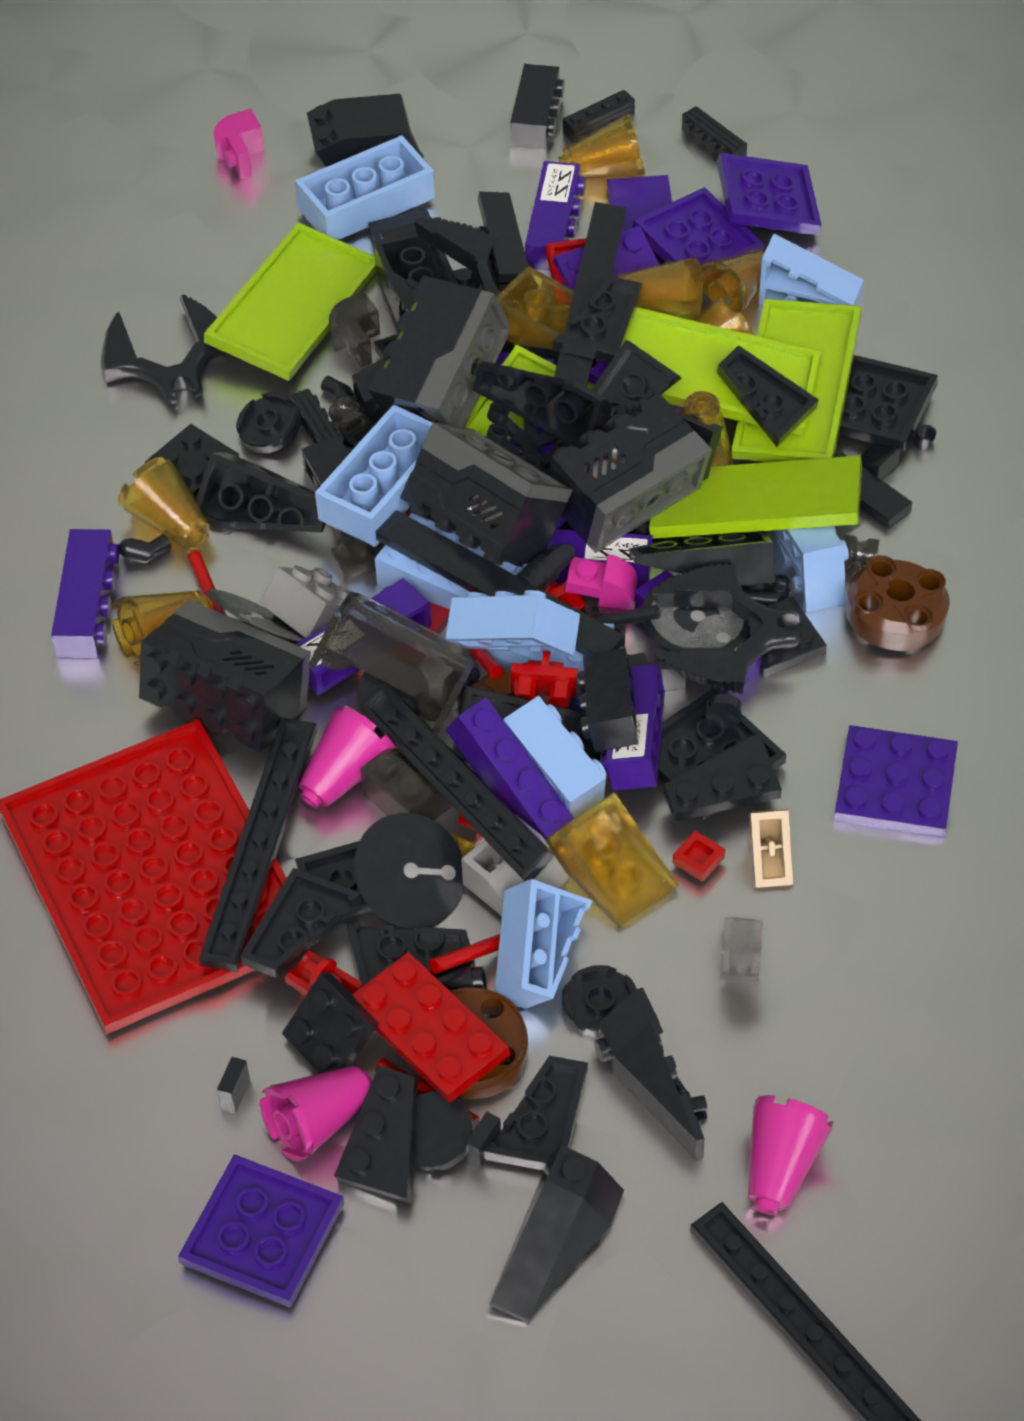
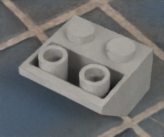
(303, 598)
(489, 875)

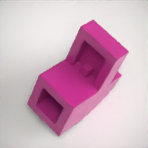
(237, 138)
(609, 581)

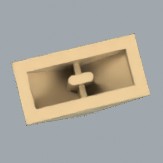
(770, 848)

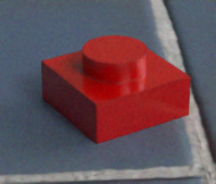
(698, 856)

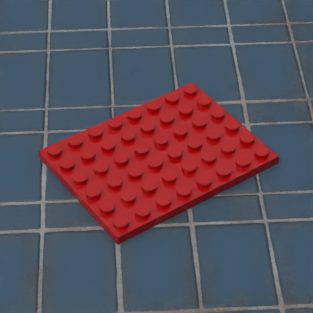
(136, 867)

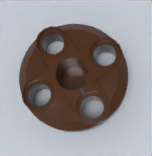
(897, 603)
(508, 1028)

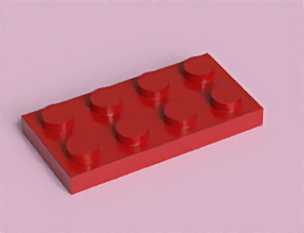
(431, 1027)

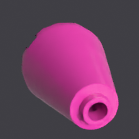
(341, 752)
(313, 1108)
(782, 1150)

